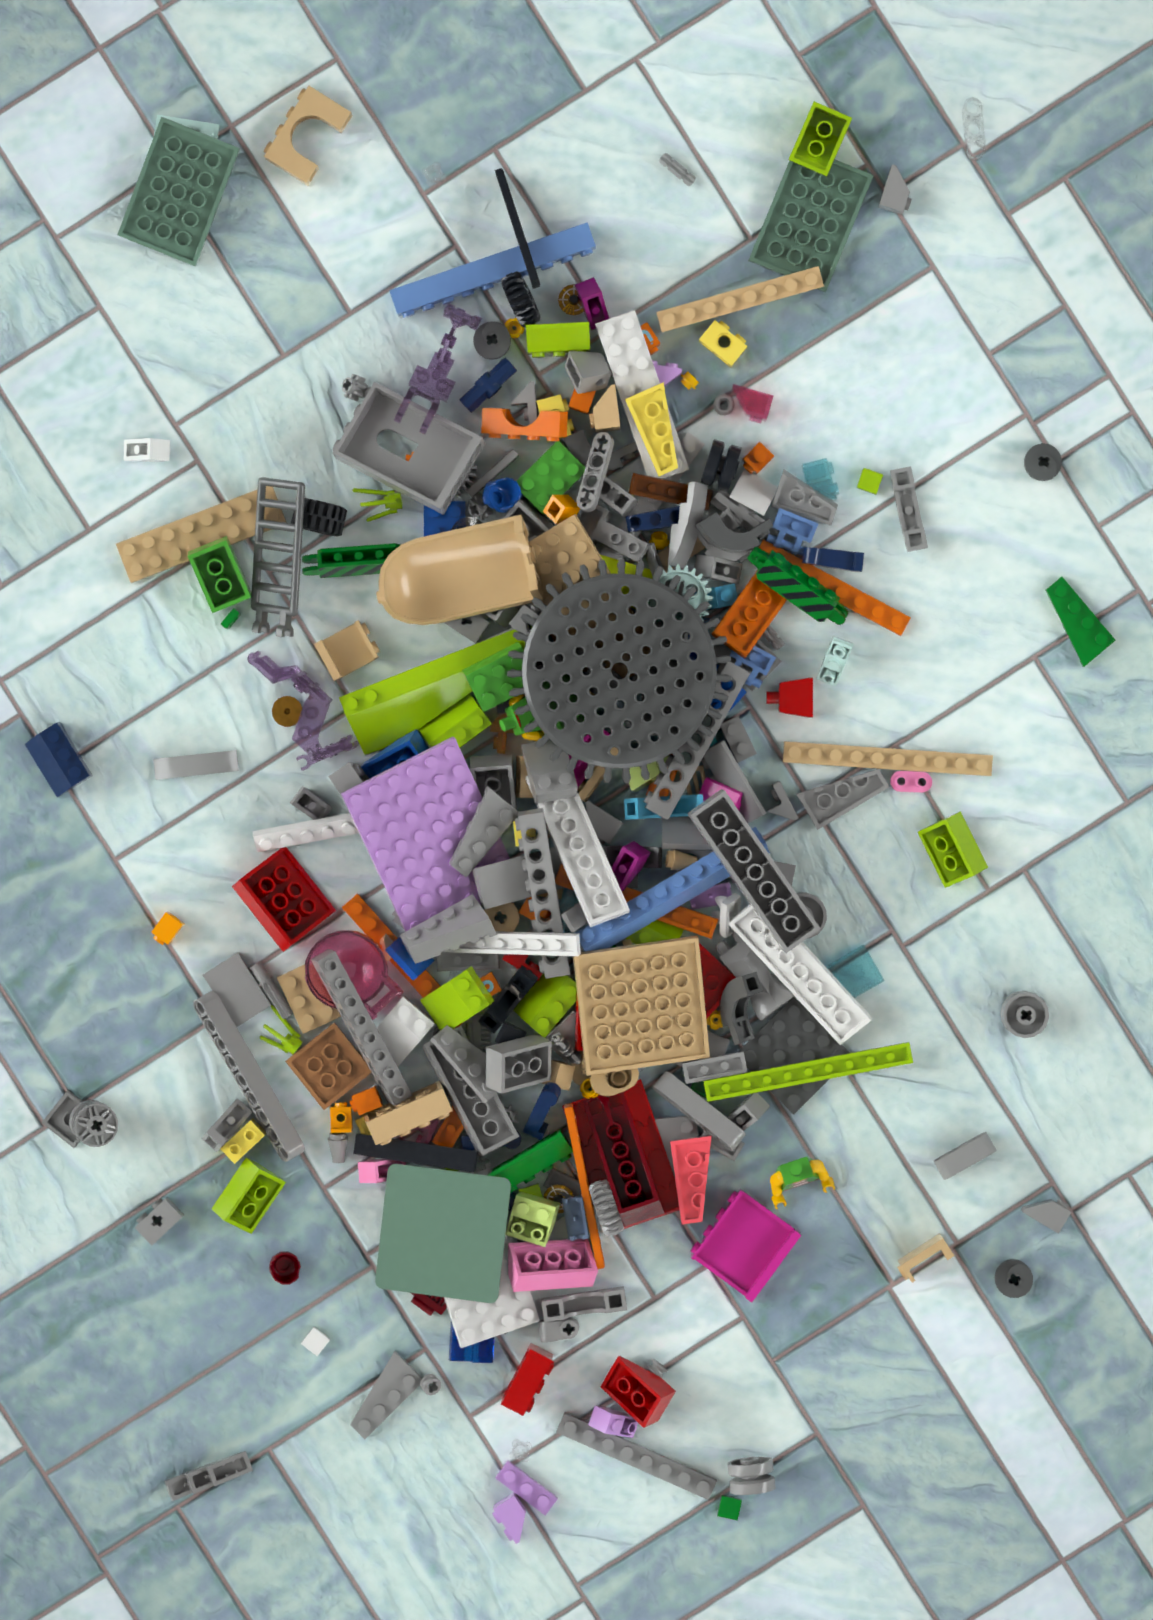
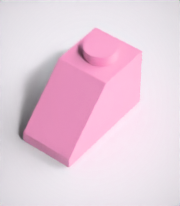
(375, 1170)

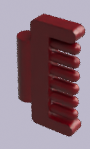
(427, 1303)

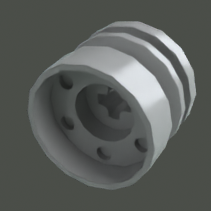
(82, 1119)

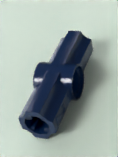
(488, 385)

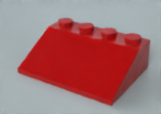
(283, 898)

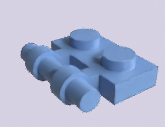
(792, 525)
(758, 660)

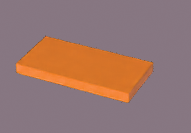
(749, 616)

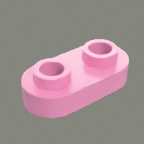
(911, 781)

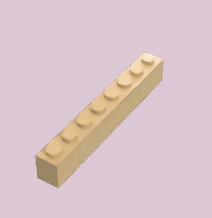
(740, 299)

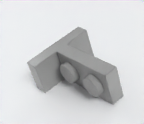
(226, 1125)

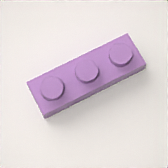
(526, 1487)

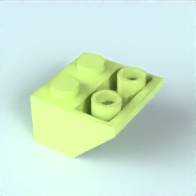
(532, 1218)

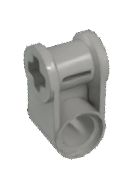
(555, 1330)

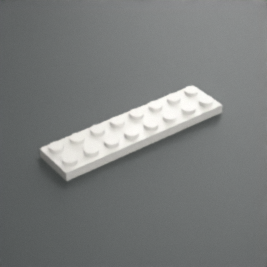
(632, 374)
(583, 859)
(804, 978)

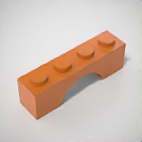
(500, 421)

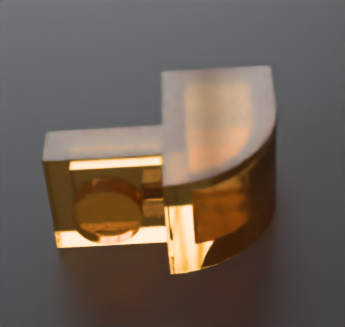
(501, 740)

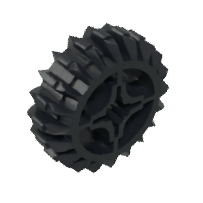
(520, 299)

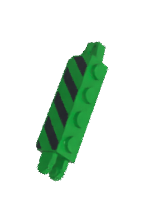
(348, 560)
(797, 586)

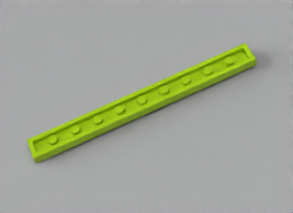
(808, 1071)

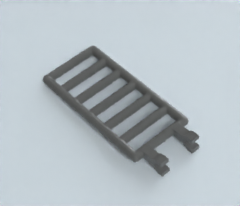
(262, 610)

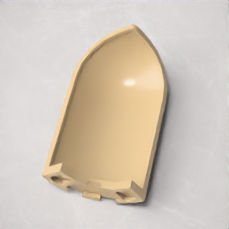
(460, 573)

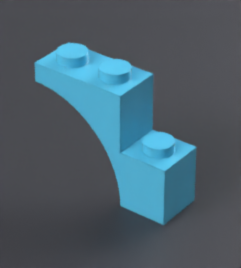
(635, 808)

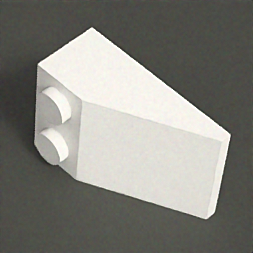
(404, 1029)

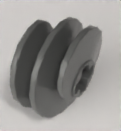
(490, 330)
(1032, 459)
(1023, 1283)

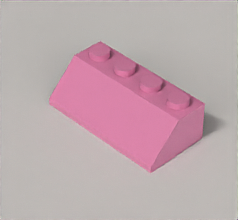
(551, 1267)

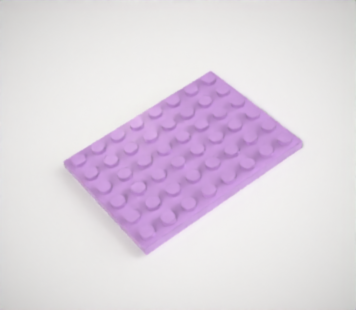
(413, 826)

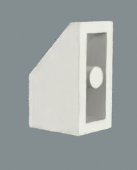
(147, 450)

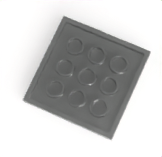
(787, 1039)

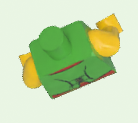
(518, 722)
(797, 1174)

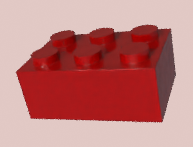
(528, 1380)

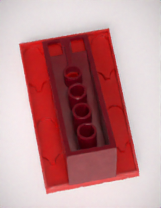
(626, 1149)

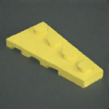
(653, 423)

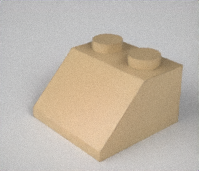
(605, 412)

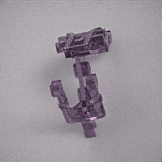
(433, 381)
(312, 713)

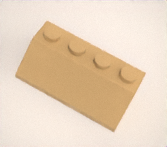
(413, 1112)

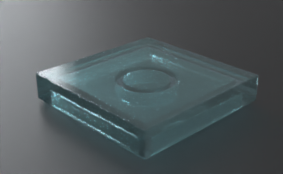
(856, 971)

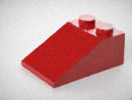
(638, 1391)

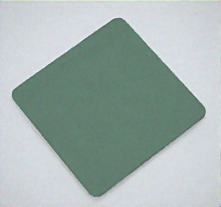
(443, 1233)

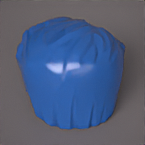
(501, 494)

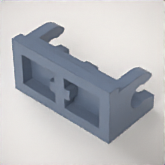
(575, 1218)

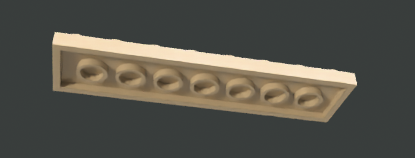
(170, 543)

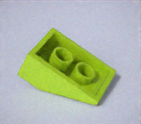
(820, 138)
(457, 999)

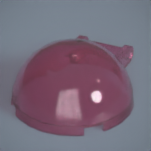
(363, 963)

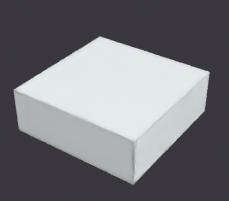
(315, 1341)

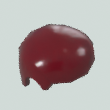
(284, 1268)

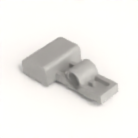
(601, 531)

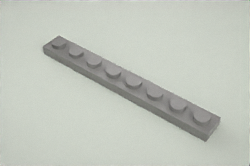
(637, 1456)

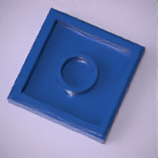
(403, 959)

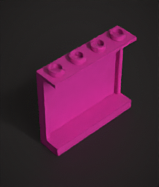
(745, 1244)

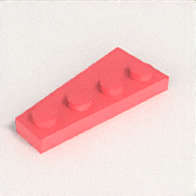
(691, 1169)

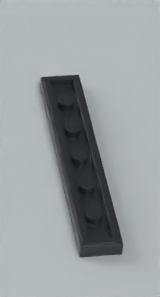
(517, 228)
(417, 1153)

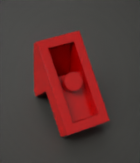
(519, 960)

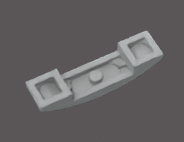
(908, 509)
(196, 764)

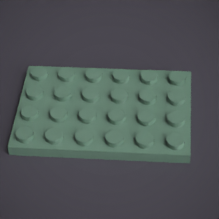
(178, 191)
(811, 219)

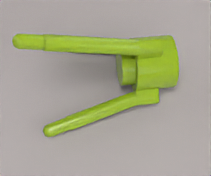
(391, 501)
(289, 1043)

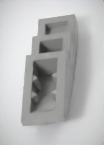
(685, 532)
(208, 1475)

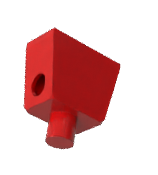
(793, 697)

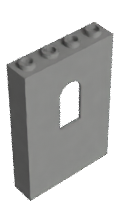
(436, 464)

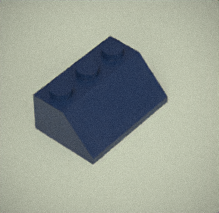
(58, 759)

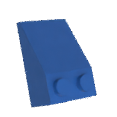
(394, 754)

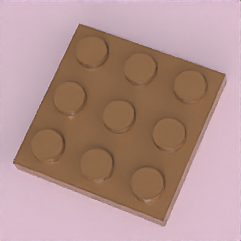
(329, 1066)

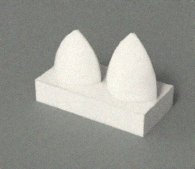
(729, 908)

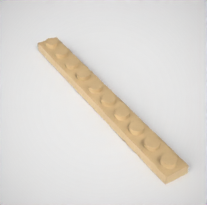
(887, 758)

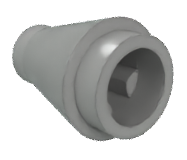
(338, 1146)

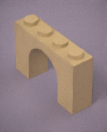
(310, 106)

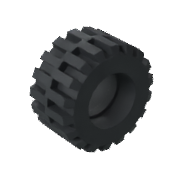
(323, 517)

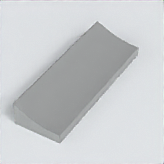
(505, 880)
(484, 1122)

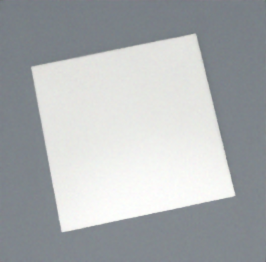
(754, 492)

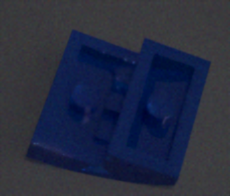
(476, 1353)

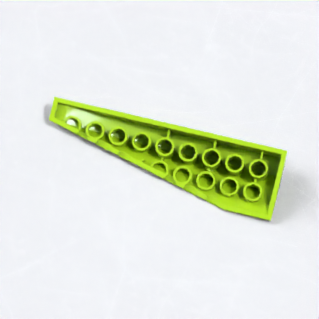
(415, 697)

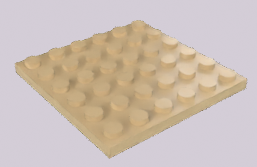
(641, 1005)

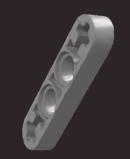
(591, 471)

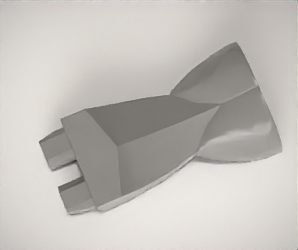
(743, 961)

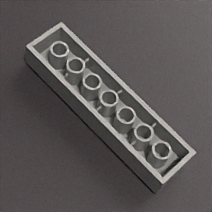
(753, 871)

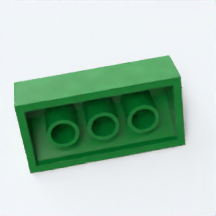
(534, 1159)

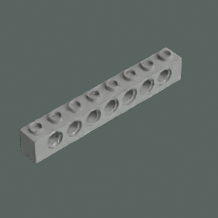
(665, 808)
(535, 819)
(361, 1027)

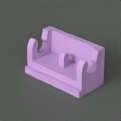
(707, 898)

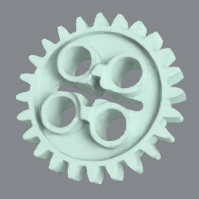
(690, 580)

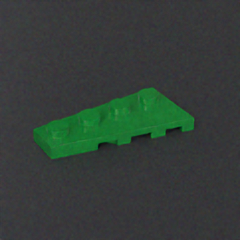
(1081, 625)

